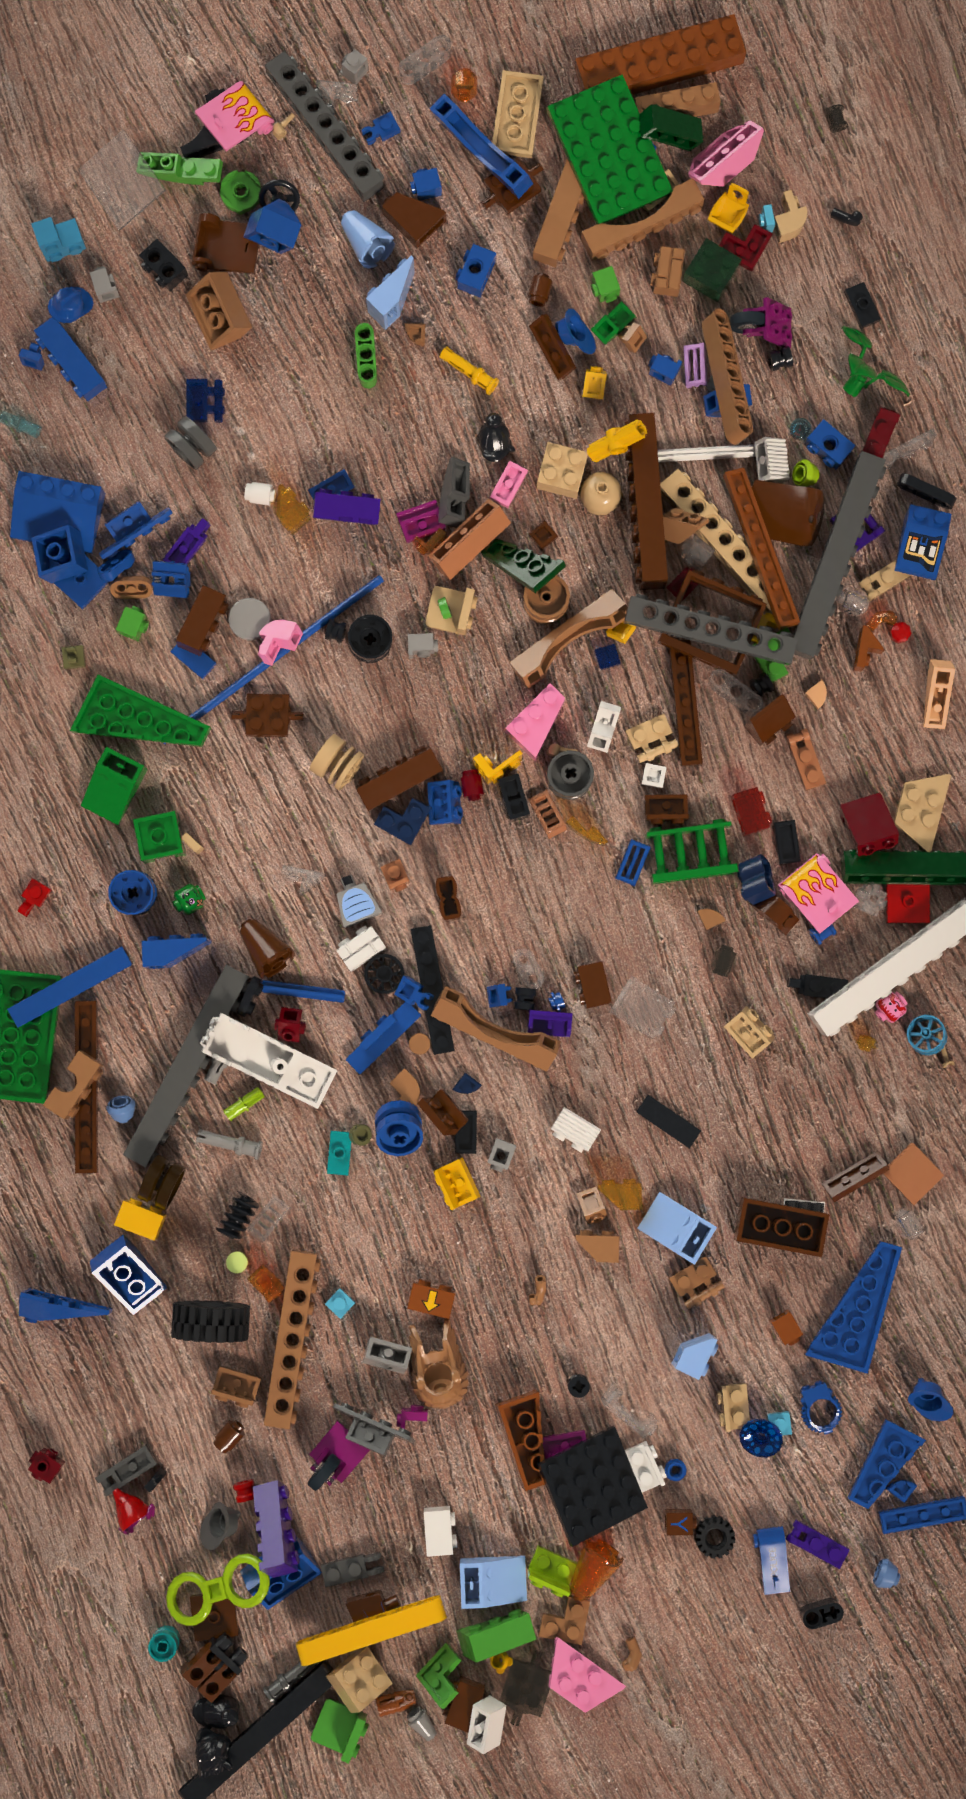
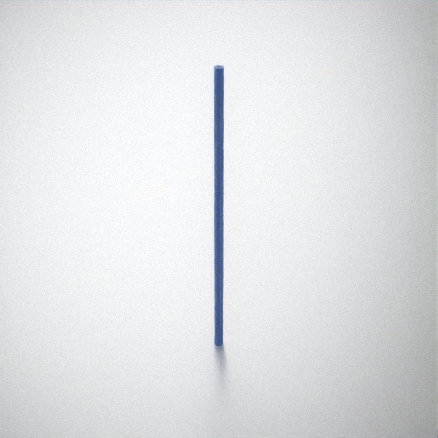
(282, 652)

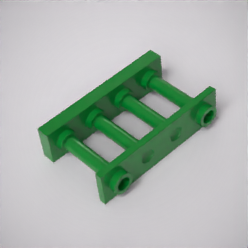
(704, 869)

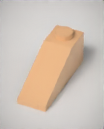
(938, 693)

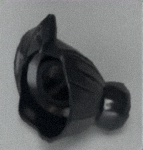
(494, 438)
(219, 1714)

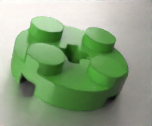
(241, 203)

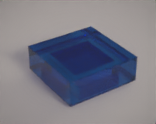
(607, 657)

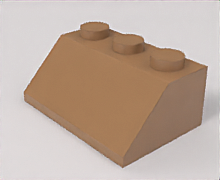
(218, 310)

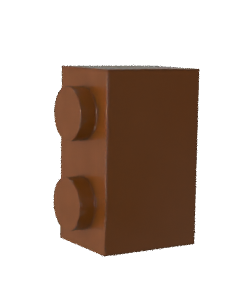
(593, 985)
(459, 1710)

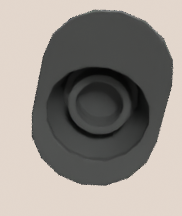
(218, 1525)

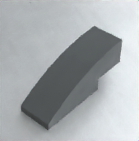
(454, 493)

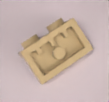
(750, 1031)
(734, 1406)

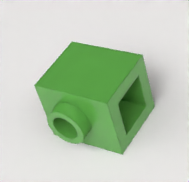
(605, 285)
(132, 623)

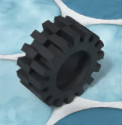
(715, 1550)

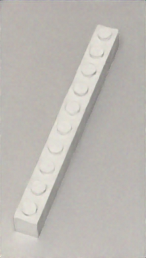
(891, 971)

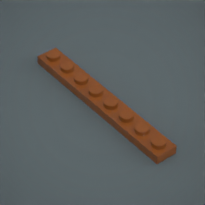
(761, 548)

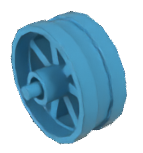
(927, 1035)

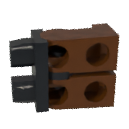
(214, 1666)

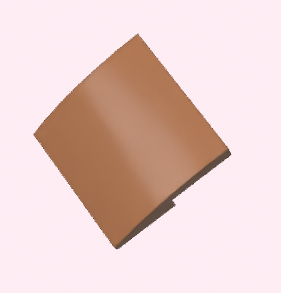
(913, 1173)

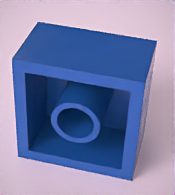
(59, 554)

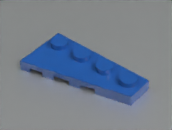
(887, 1456)

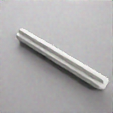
(706, 453)

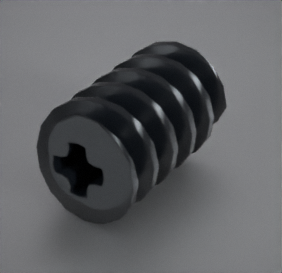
(238, 1216)

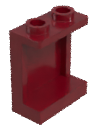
(869, 824)

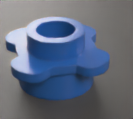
(556, 1001)

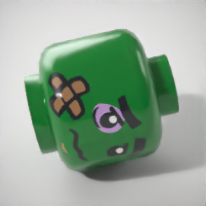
(188, 899)

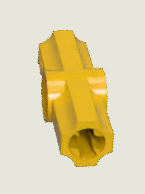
(616, 440)

